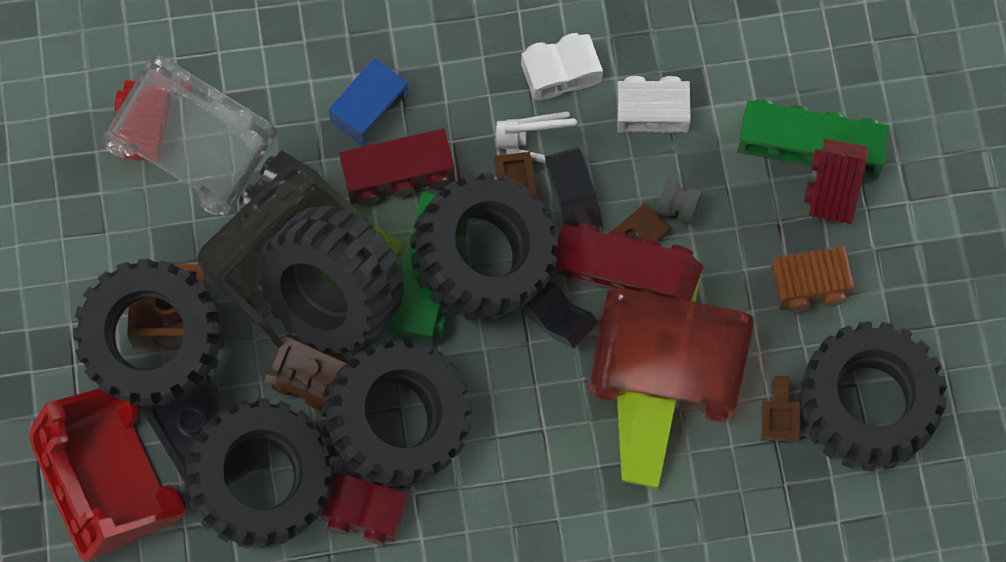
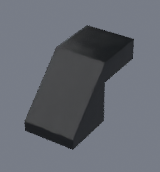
(573, 188)
(558, 316)

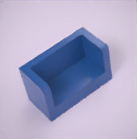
(367, 100)

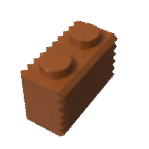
(812, 279)

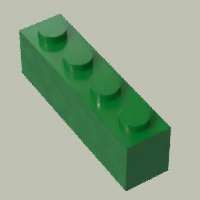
(796, 131)
(419, 316)

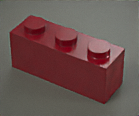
(397, 167)

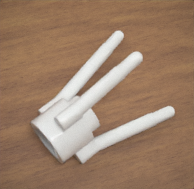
(512, 133)

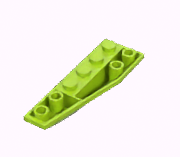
(644, 434)

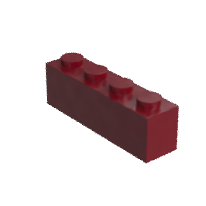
(626, 264)

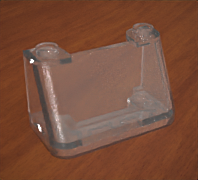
(190, 133)

